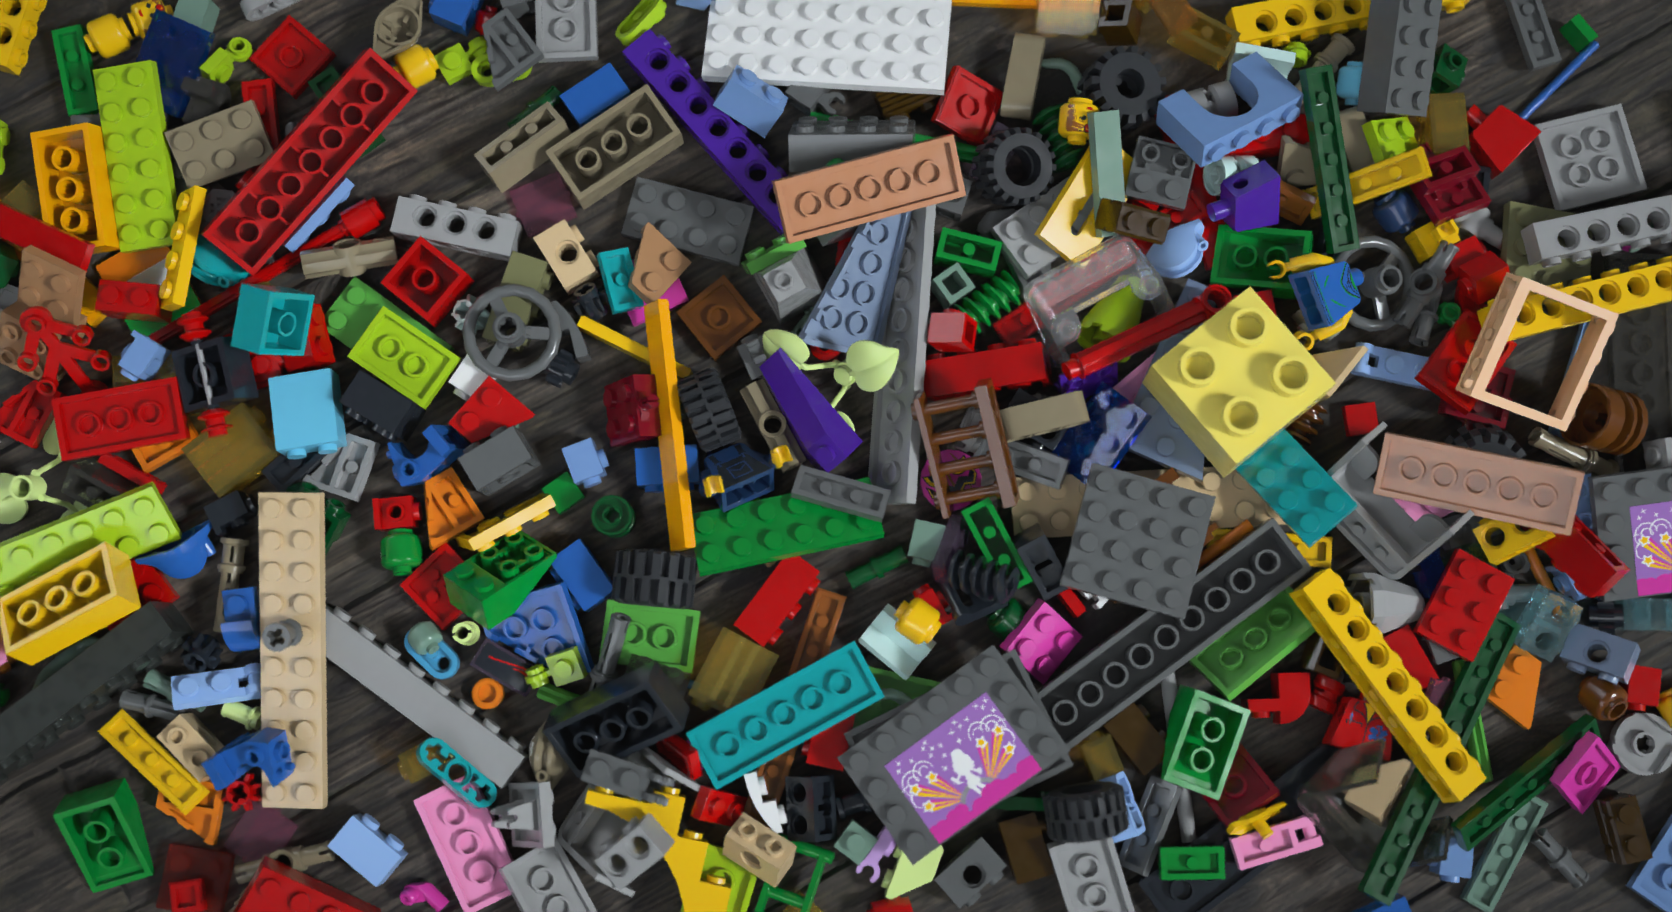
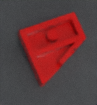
(488, 410)

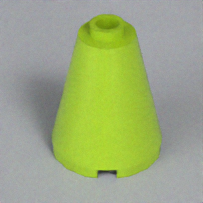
(1110, 317)

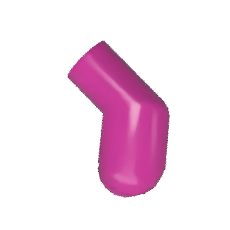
(423, 892)

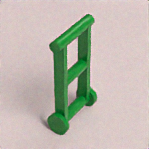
(803, 902)

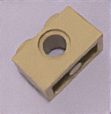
(555, 242)
(190, 743)
(759, 849)

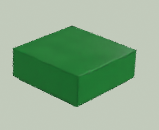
(1578, 32)
(564, 492)

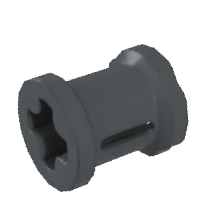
(273, 637)

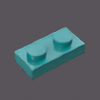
(616, 271)

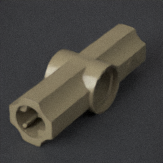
(349, 257)
(763, 408)

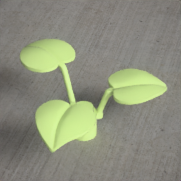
(865, 362)
(18, 489)

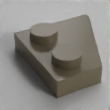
(1295, 163)

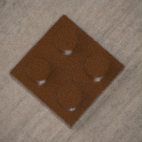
(719, 317)

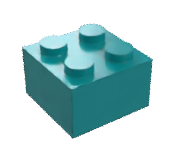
(272, 320)

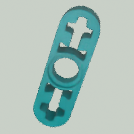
(443, 752)

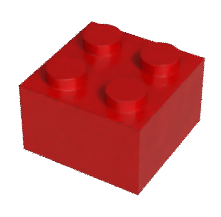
(427, 281)

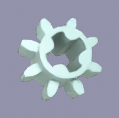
(460, 311)

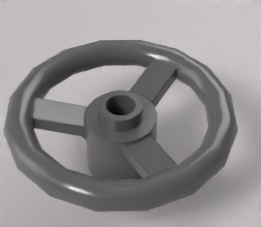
(1381, 282)
(506, 320)

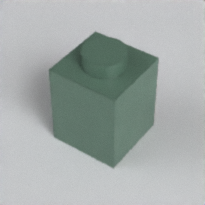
(198, 12)
(951, 286)
(924, 542)
(855, 841)

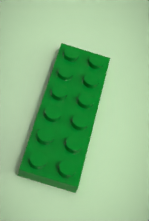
(774, 531)

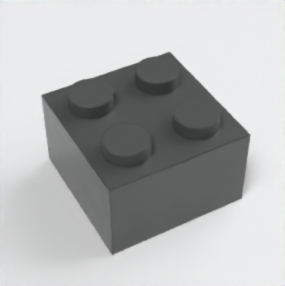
(498, 460)

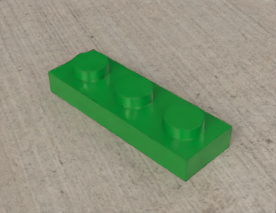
(75, 70)

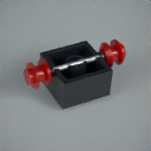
(211, 374)

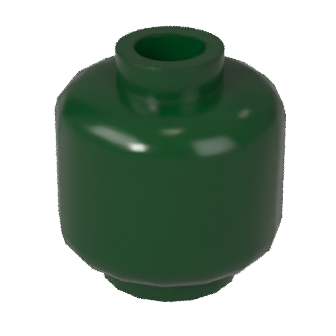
(1006, 619)

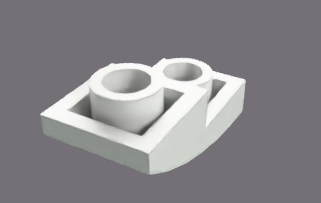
(769, 810)

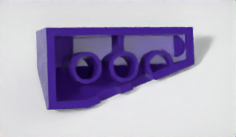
(811, 418)

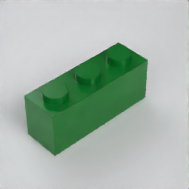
(994, 538)

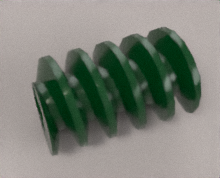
(1065, 153)

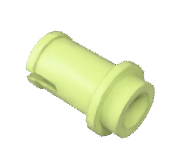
(472, 637)
(243, 714)

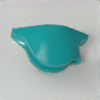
(215, 266)

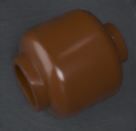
(1602, 698)

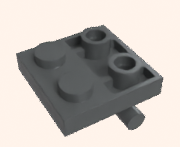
(1159, 174)

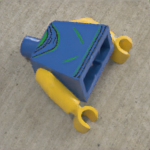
(1324, 293)

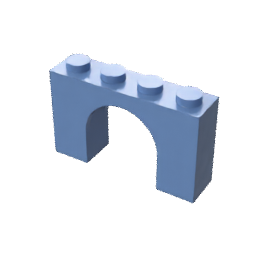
(1211, 136)

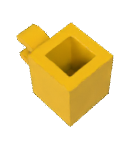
(1427, 238)

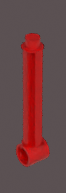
(1147, 333)

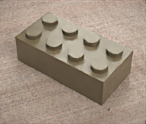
(615, 146)

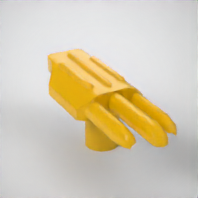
(1256, 820)

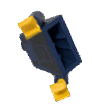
(740, 474)

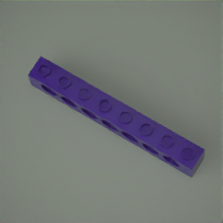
(651, 48)

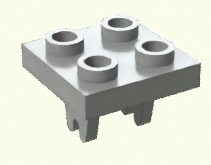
(528, 814)

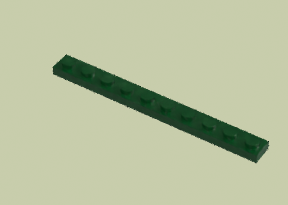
(1419, 799)

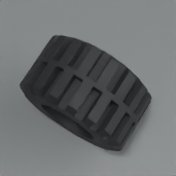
(1035, 162)
(709, 409)
(1085, 812)

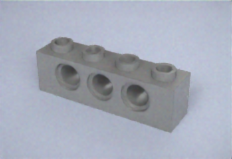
(412, 210)

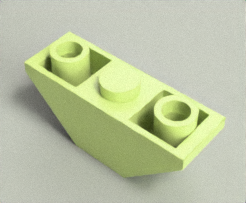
(907, 876)

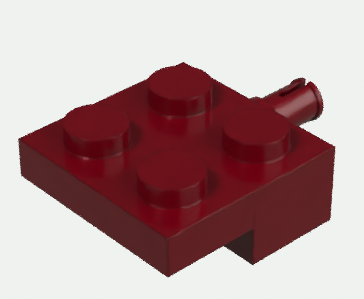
(1452, 188)
(632, 409)
(1484, 411)

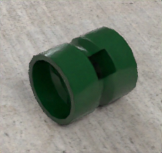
(613, 516)

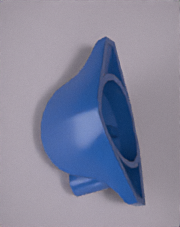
(182, 557)

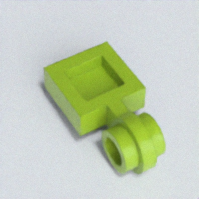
(456, 62)
(220, 63)
(563, 666)

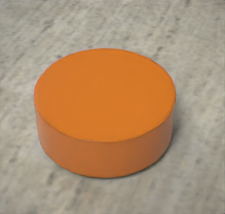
(488, 693)

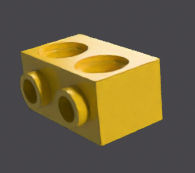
(1514, 543)

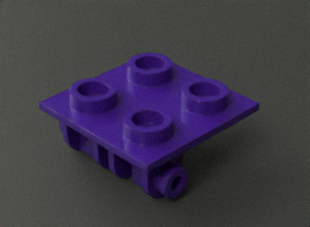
(1090, 383)

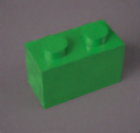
(973, 253)

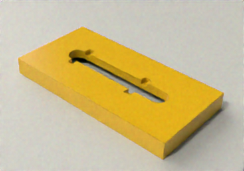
(1057, 224)

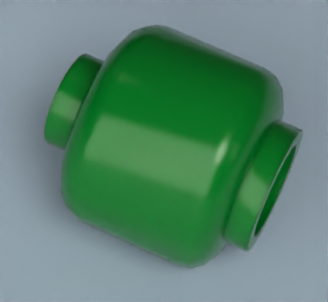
(401, 551)

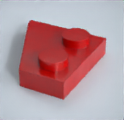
(28, 415)

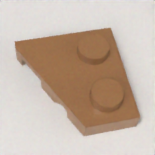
(656, 265)

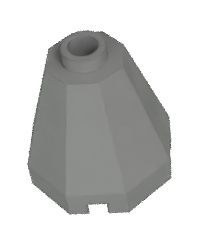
(1386, 601)

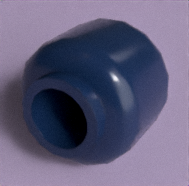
(1395, 211)

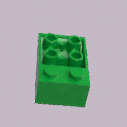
(498, 579)

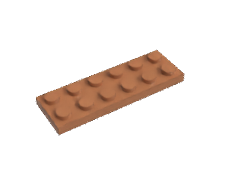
(869, 188)
(1479, 481)

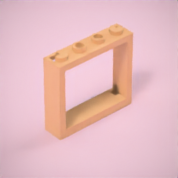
(1497, 331)

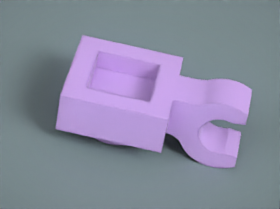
(883, 846)

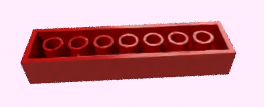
(309, 161)

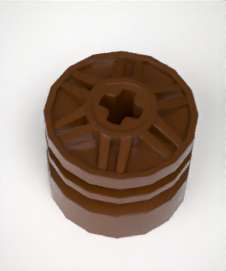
(1608, 421)

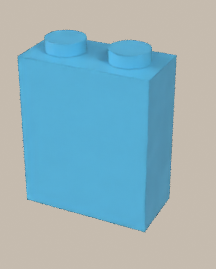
(307, 413)

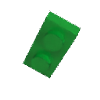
(1191, 862)

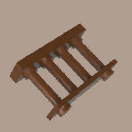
(989, 428)

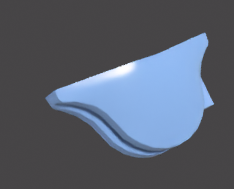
(1180, 251)

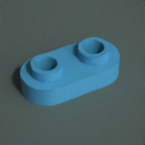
(431, 662)

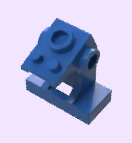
(443, 449)
(263, 748)

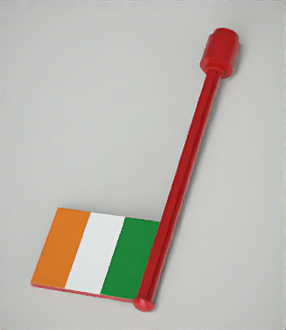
(149, 268)

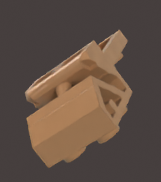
(44, 283)

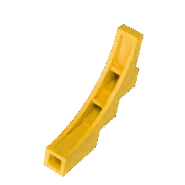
(685, 855)

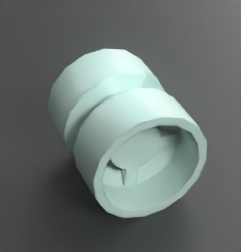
(1224, 168)

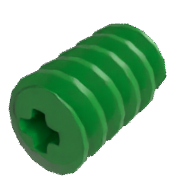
(991, 299)

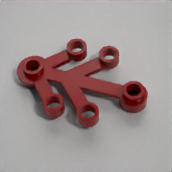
(59, 351)

